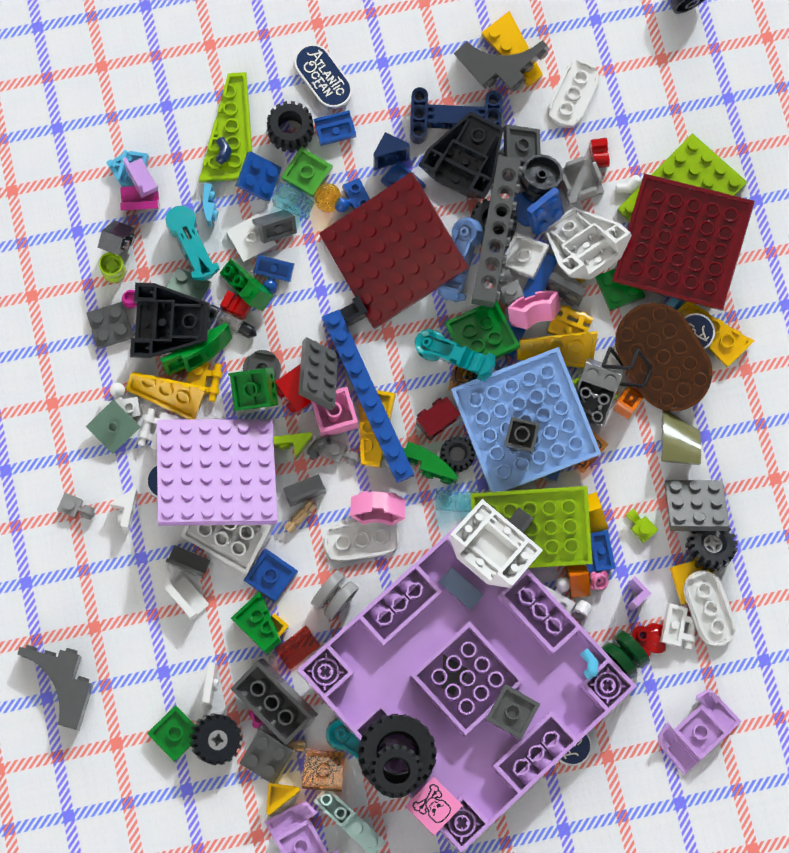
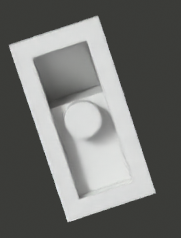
(127, 503)

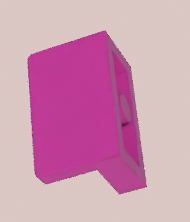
(132, 201)

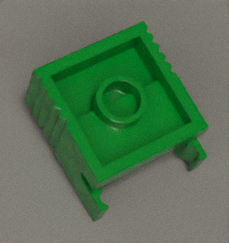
(253, 389)

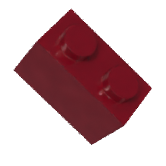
(437, 417)

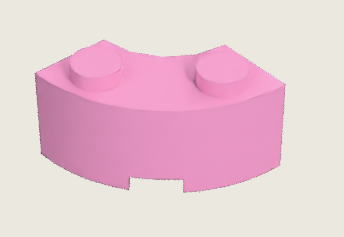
(534, 309)
(377, 507)

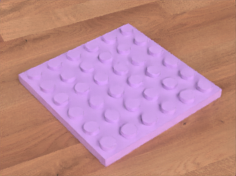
(216, 472)

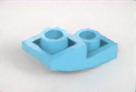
(209, 208)

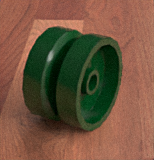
(626, 653)

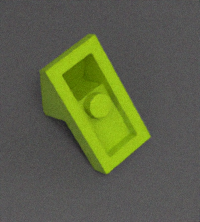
(299, 441)

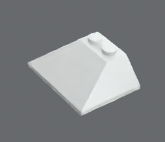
(493, 546)

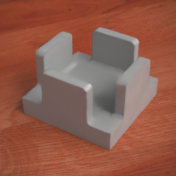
(581, 180)

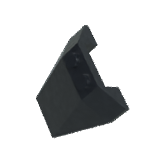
(466, 156)
(167, 321)

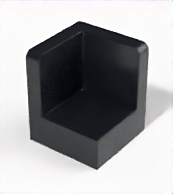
(354, 312)

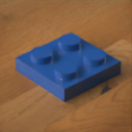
(258, 176)
(545, 211)

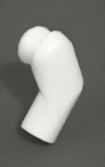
(630, 187)

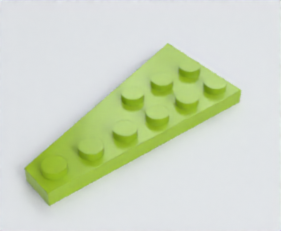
(233, 125)

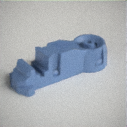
(467, 235)

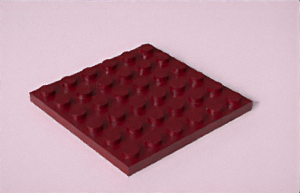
(684, 241)
(394, 250)

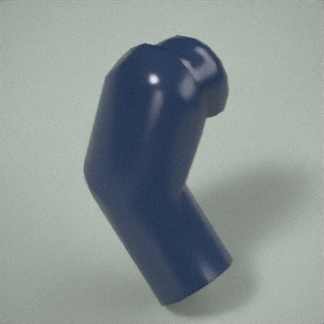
(225, 152)

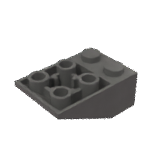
(597, 390)

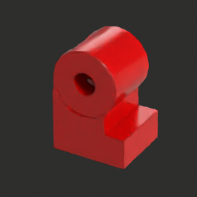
(599, 152)
(235, 305)

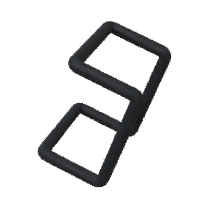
(622, 367)

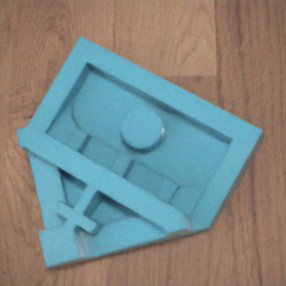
(118, 169)

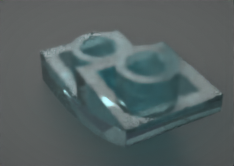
(453, 501)

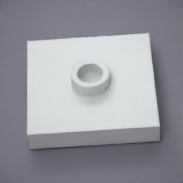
(247, 240)
(525, 255)
(210, 684)

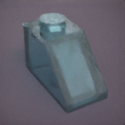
(292, 200)

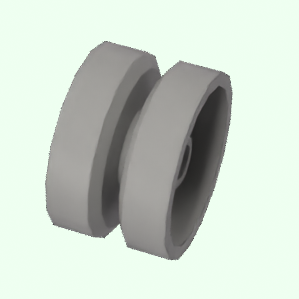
(333, 594)

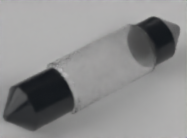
(234, 322)

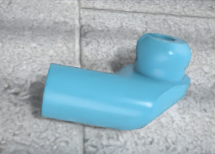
(592, 664)

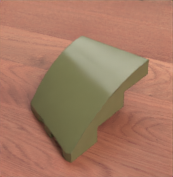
(679, 441)

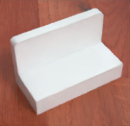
(187, 597)

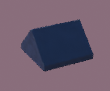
(390, 151)

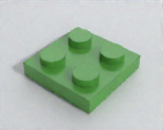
(306, 172)

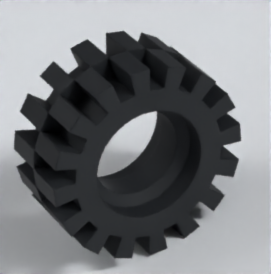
(461, 443)

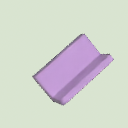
(140, 177)
(640, 590)

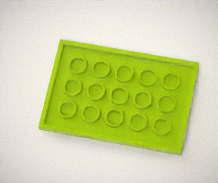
(693, 165)
(559, 523)

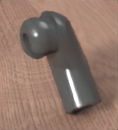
(317, 444)

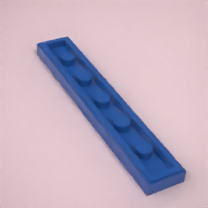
(532, 286)

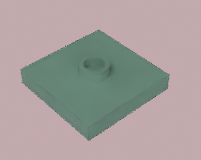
(113, 426)

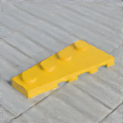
(507, 40)
(727, 342)
(573, 347)
(170, 394)
(369, 448)

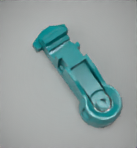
(182, 226)
(434, 346)
(341, 738)

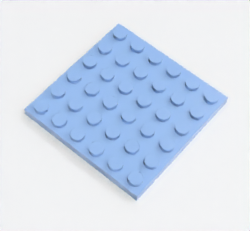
(535, 392)

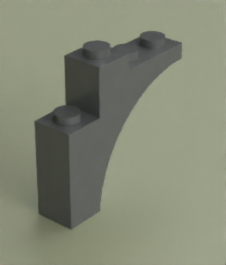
(508, 68)
(71, 692)

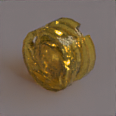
(327, 197)

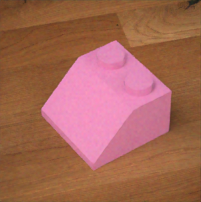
(340, 418)

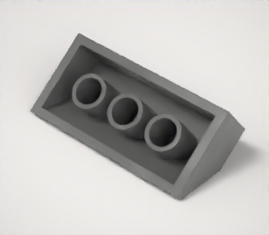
(274, 701)

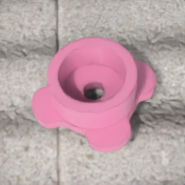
(603, 582)

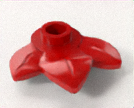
(651, 639)

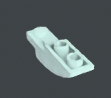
(349, 821)

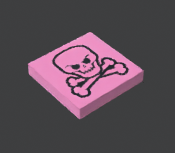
(433, 805)

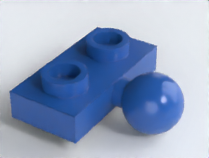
(355, 195)
(273, 269)

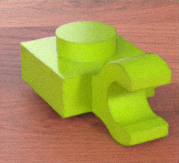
(642, 527)

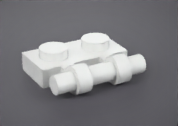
(149, 419)
(674, 625)

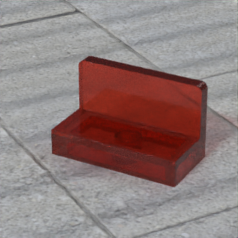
(297, 647)

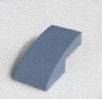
(460, 588)

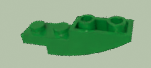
(197, 355)
(430, 464)

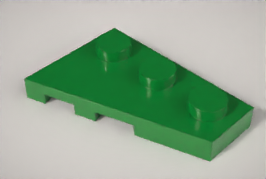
(257, 623)

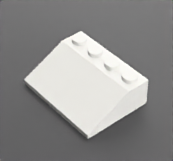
(231, 543)

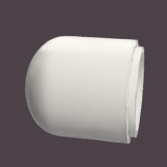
(582, 607)

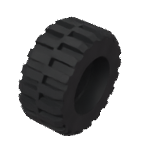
(404, 726)

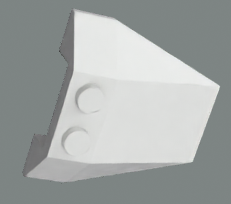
(586, 243)

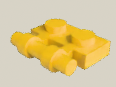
(562, 325)
(199, 377)

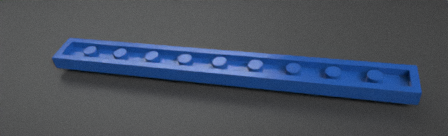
(368, 396)

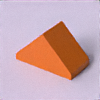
(628, 402)
(579, 580)

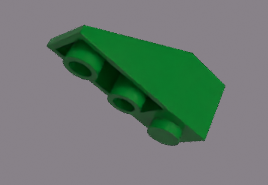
(246, 285)

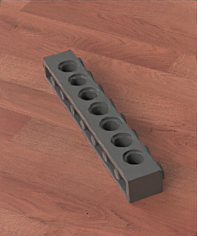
(505, 167)

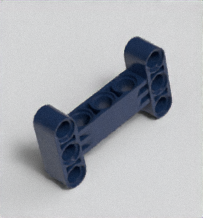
(447, 115)

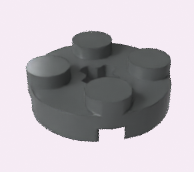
(263, 357)

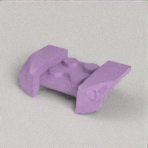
(698, 732)
(294, 830)

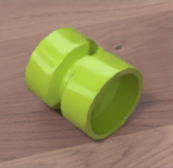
(112, 267)

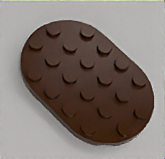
(678, 359)

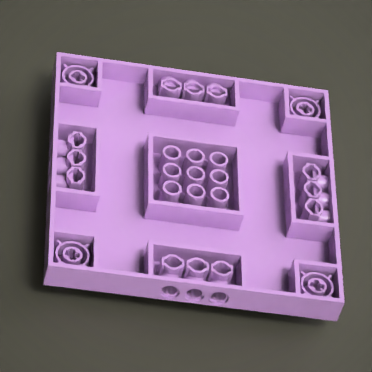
(512, 636)

